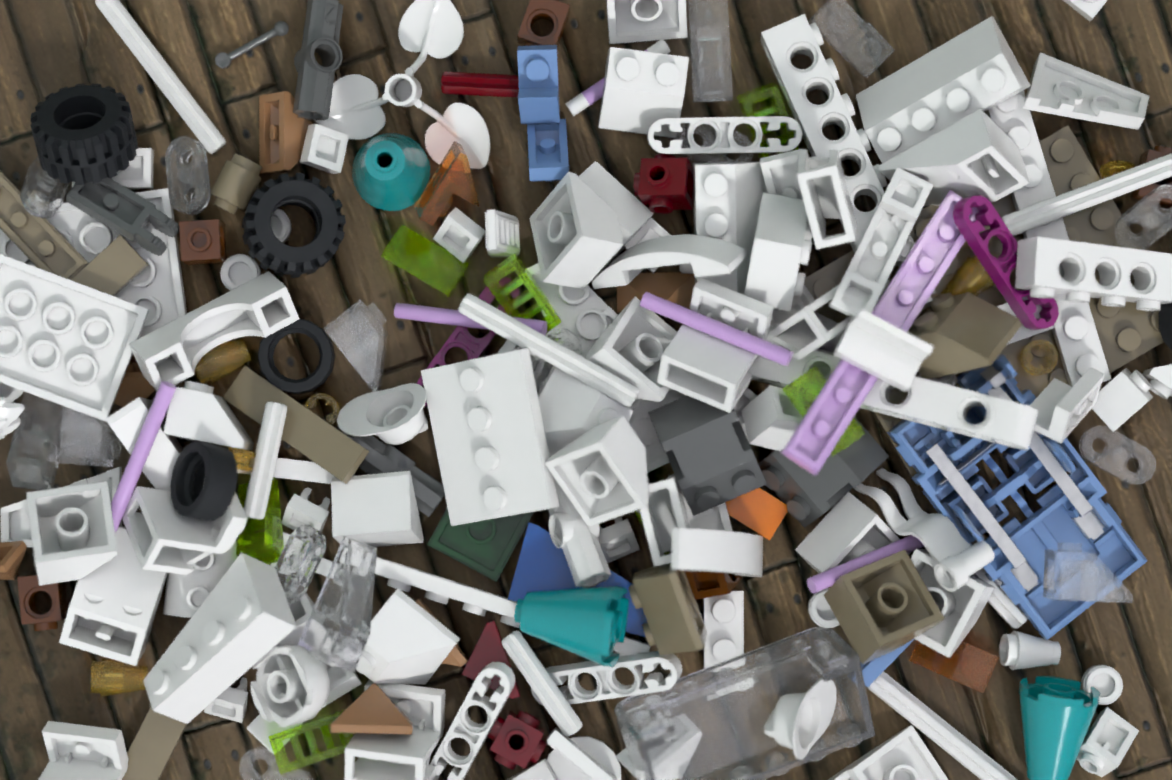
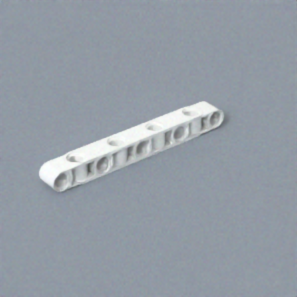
(926, 403)

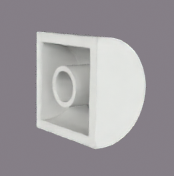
(187, 592)

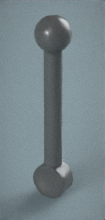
(224, 60)

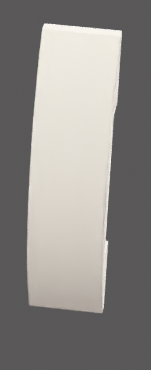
(881, 243)
(706, 255)
(717, 551)

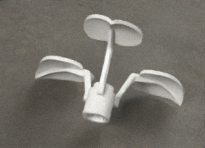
(355, 109)

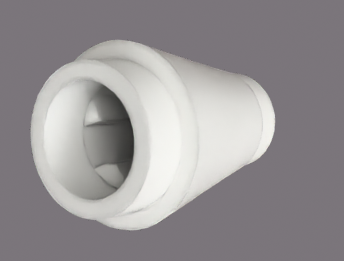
(1027, 651)

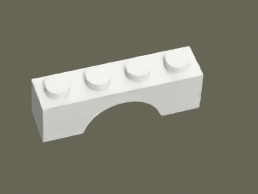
(248, 310)

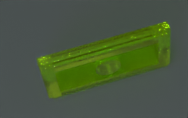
(424, 260)

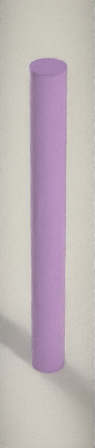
(452, 317)
(716, 329)
(141, 451)
(829, 577)

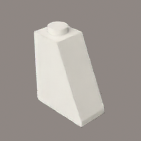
(165, 450)

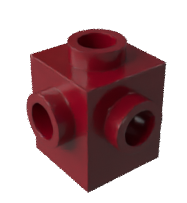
(665, 183)
(521, 724)

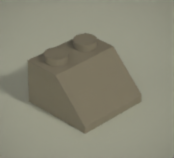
(964, 334)
(883, 606)
(670, 610)

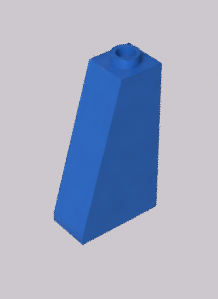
(546, 569)

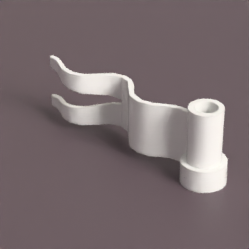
(938, 533)

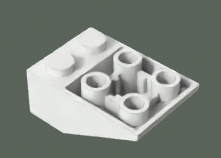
(964, 158)
(115, 606)

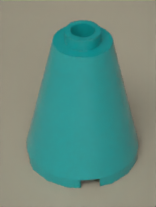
(395, 185)
(577, 620)
(1054, 724)

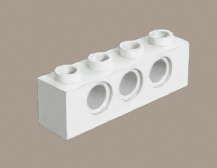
(1039, 272)

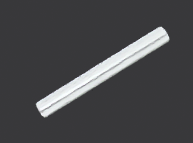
(162, 74)
(1089, 195)
(548, 350)
(937, 729)

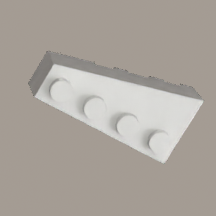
(221, 640)

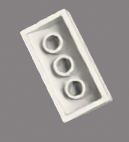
(940, 89)
(728, 209)

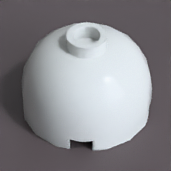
(289, 685)

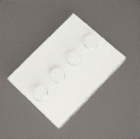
(64, 338)
(489, 437)

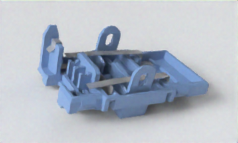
(1067, 513)

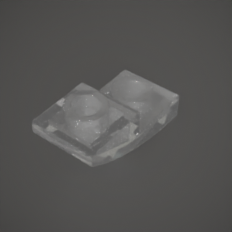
(852, 36)

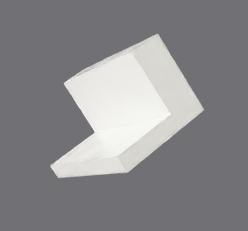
(882, 349)
(1064, 406)

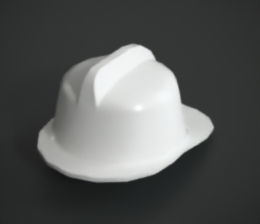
(390, 414)
(802, 717)

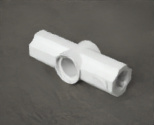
(578, 542)

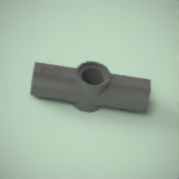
(313, 80)
(388, 459)

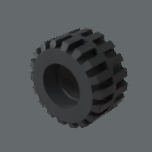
(84, 133)
(307, 195)

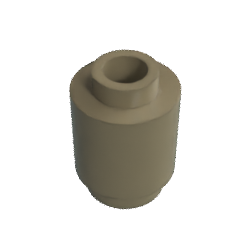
(236, 184)

